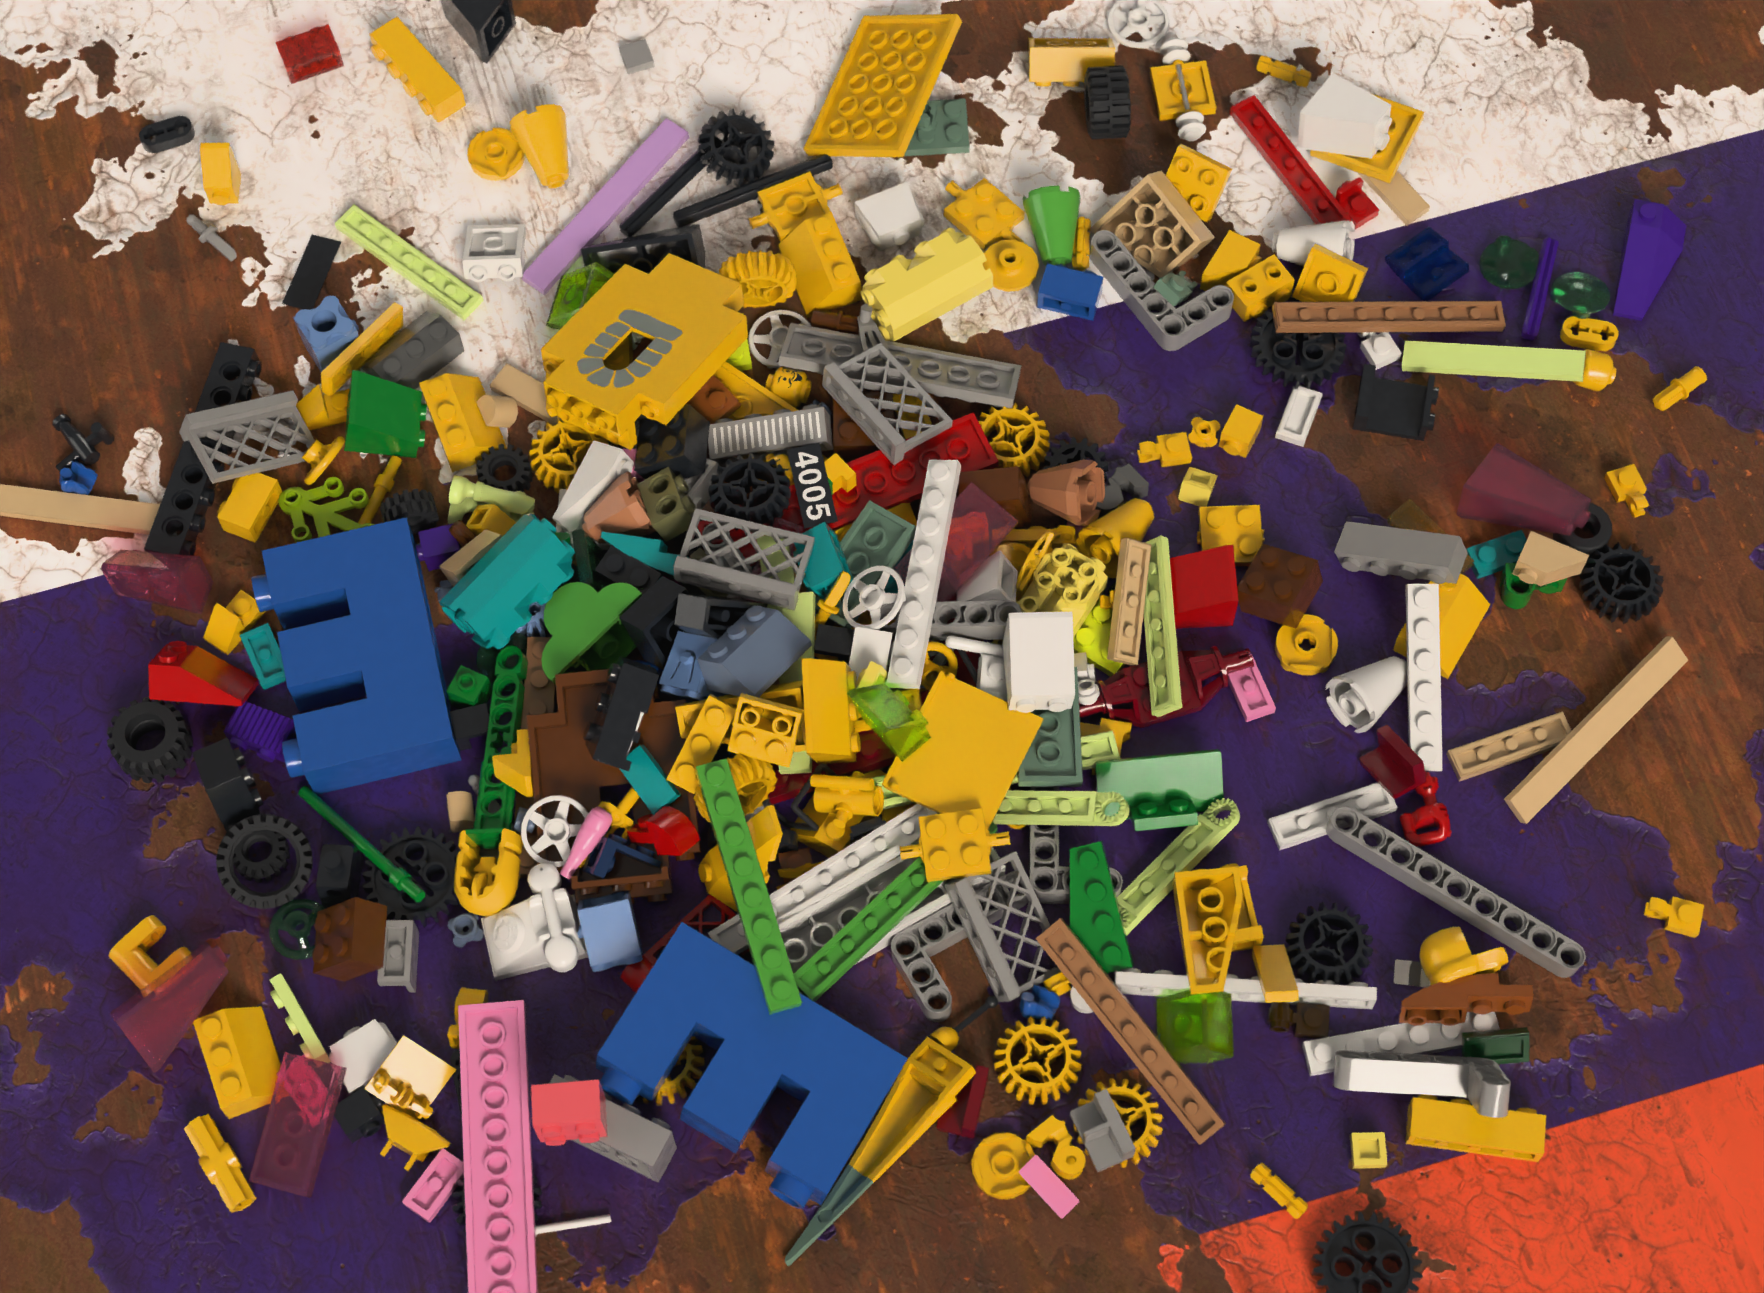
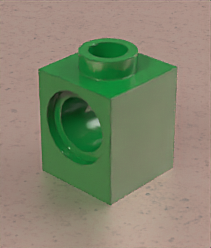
(469, 688)

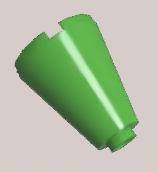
(1053, 222)

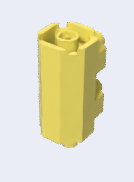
(931, 284)
(1065, 584)

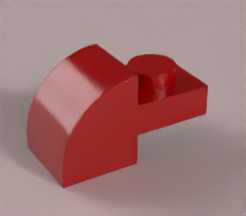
(667, 830)

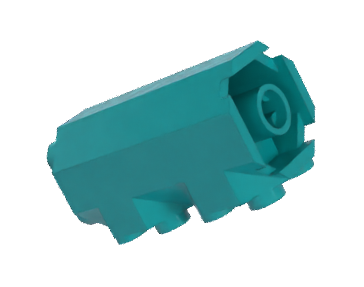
(507, 579)

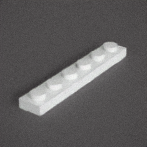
(1424, 674)
(1395, 1039)

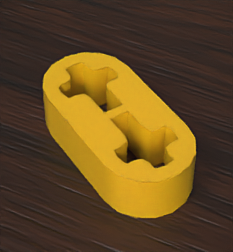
(1589, 333)

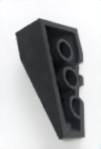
(648, 250)

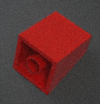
(1205, 588)

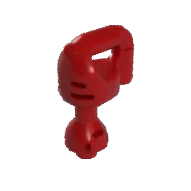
(1430, 815)

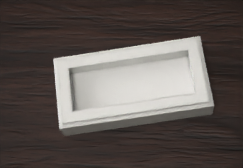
(1298, 415)

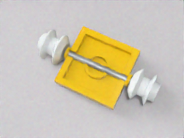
(1182, 89)

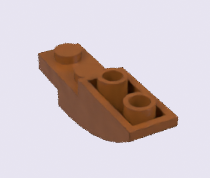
(1452, 1000)

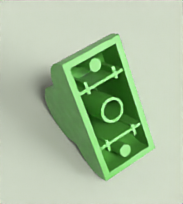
(587, 628)

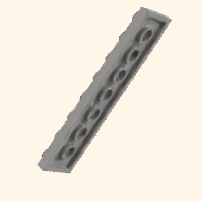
(934, 370)

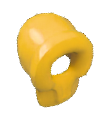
(1448, 957)

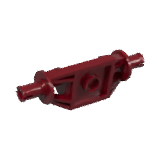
(1132, 686)

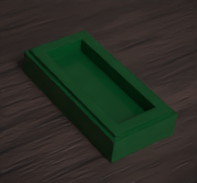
(1501, 1045)

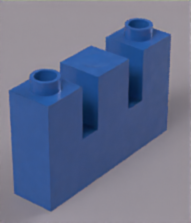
(376, 652)
(804, 1051)

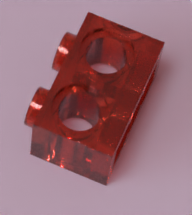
(309, 53)

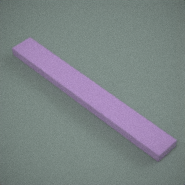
(605, 206)

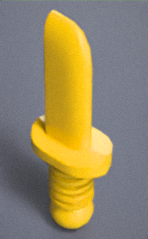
(829, 604)

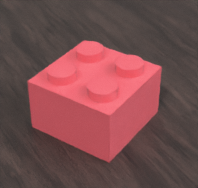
(569, 1112)

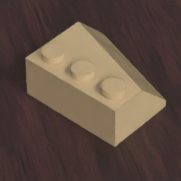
(1156, 225)

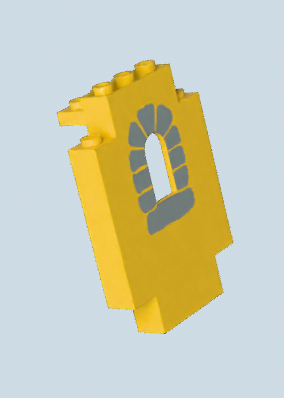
(693, 333)

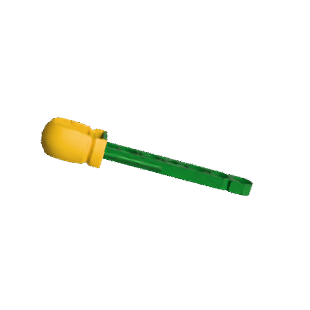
(483, 883)

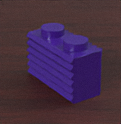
(259, 731)

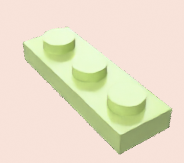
(297, 1020)

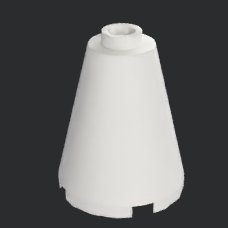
(1296, 242)
(1366, 692)

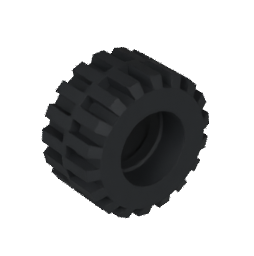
(1107, 102)
(136, 722)

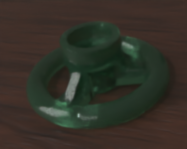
(289, 925)

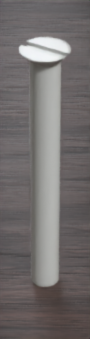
(572, 1224)

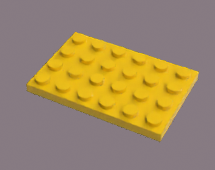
(883, 85)

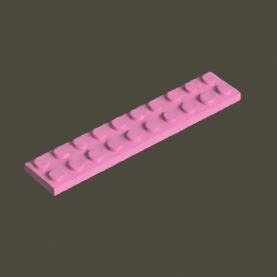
(497, 1148)

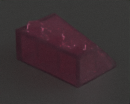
(160, 578)

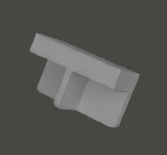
(400, 955)
(1103, 1132)

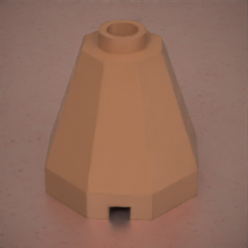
(1070, 490)
(618, 511)

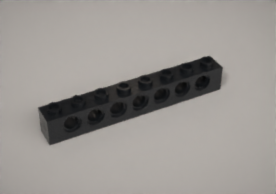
(229, 362)

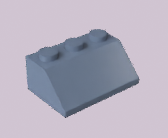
(752, 653)

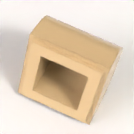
(498, 410)
(460, 811)

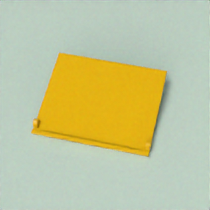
(970, 752)

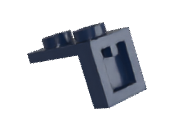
(602, 857)

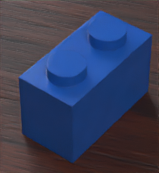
(1070, 291)

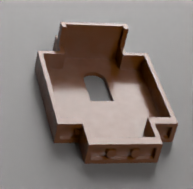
(566, 768)

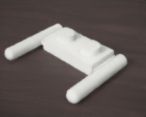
(990, 665)

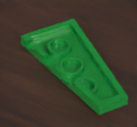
(1095, 908)

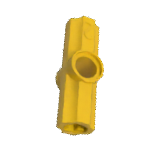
(220, 1163)

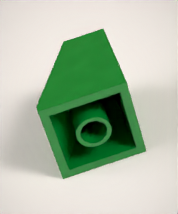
(383, 417)

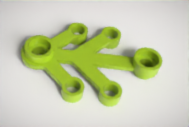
(324, 513)

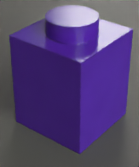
(436, 546)

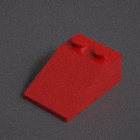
(196, 676)

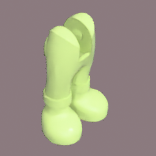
(467, 495)

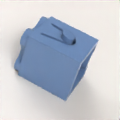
(326, 331)
(682, 672)
(609, 930)

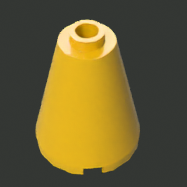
(544, 142)
(1103, 536)

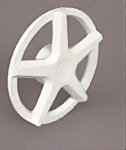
(1138, 21)
(775, 338)
(873, 597)
(555, 830)

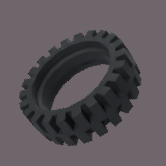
(269, 899)

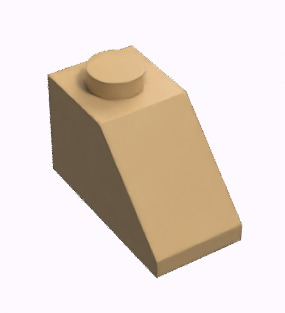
(1547, 561)

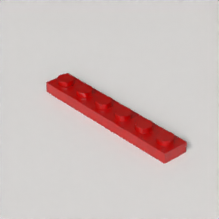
(1287, 162)

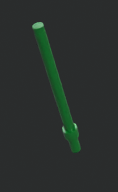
(397, 876)

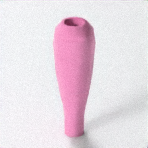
(588, 837)

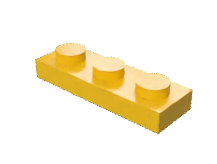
(702, 742)

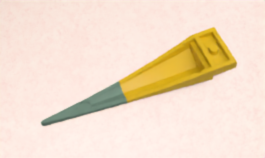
(915, 1102)

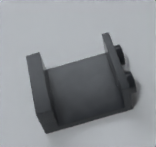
(1394, 406)

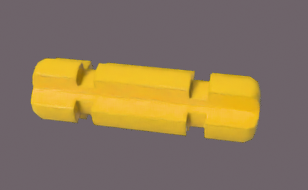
(1283, 71)
(1081, 244)
(1279, 1190)

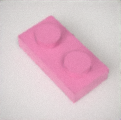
(1251, 693)
(435, 1185)

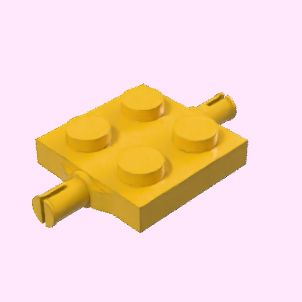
(792, 203)
(983, 213)
(955, 845)

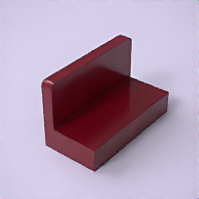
(1394, 764)
(965, 1112)

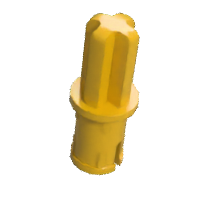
(1679, 388)

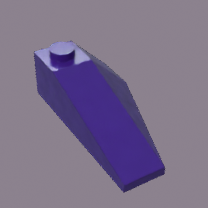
(1649, 251)

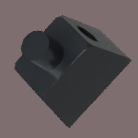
(339, 871)

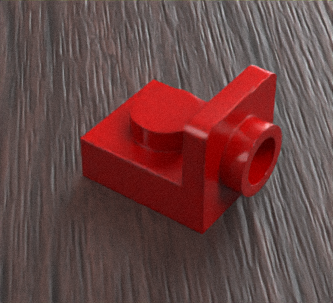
(1356, 202)

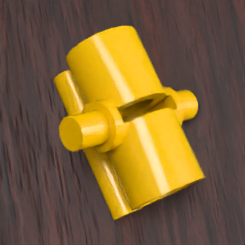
(846, 796)

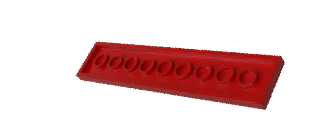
(893, 484)

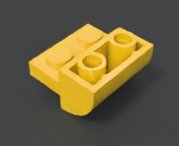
(765, 730)

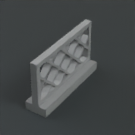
(864, 409)
(239, 417)
(731, 579)
(981, 931)

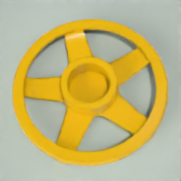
(1033, 560)

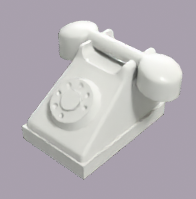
(537, 930)

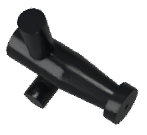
(82, 445)

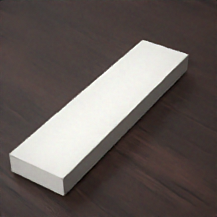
(1311, 821)

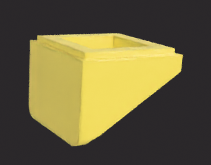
(1197, 487)

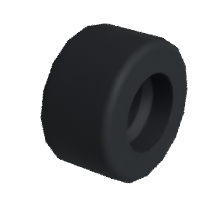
(1601, 528)

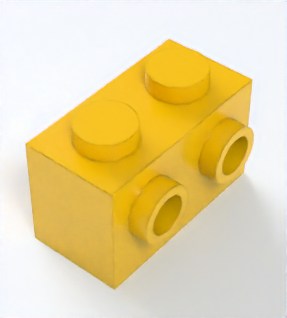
(1260, 287)
(249, 505)

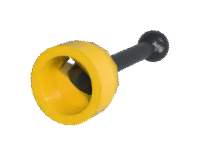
(949, 1037)

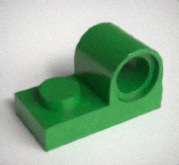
(1519, 600)

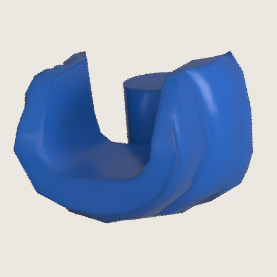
(77, 479)
(1039, 1003)

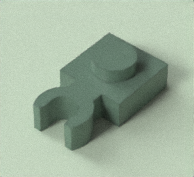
(1175, 287)

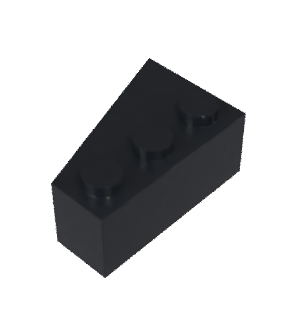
(710, 614)
(620, 712)

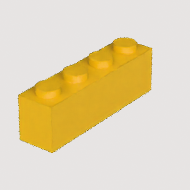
(417, 70)
(1462, 1129)

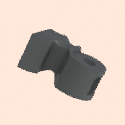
(1126, 480)

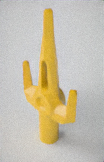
(619, 816)

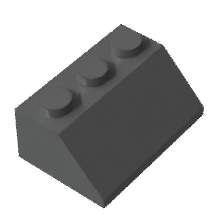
(416, 351)

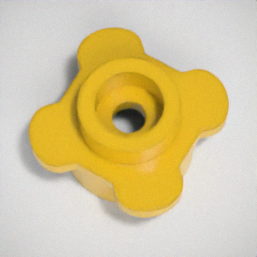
(1200, 439)

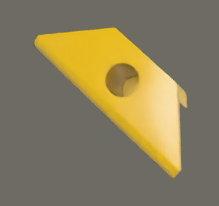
(410, 1135)

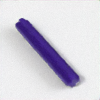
(1539, 289)

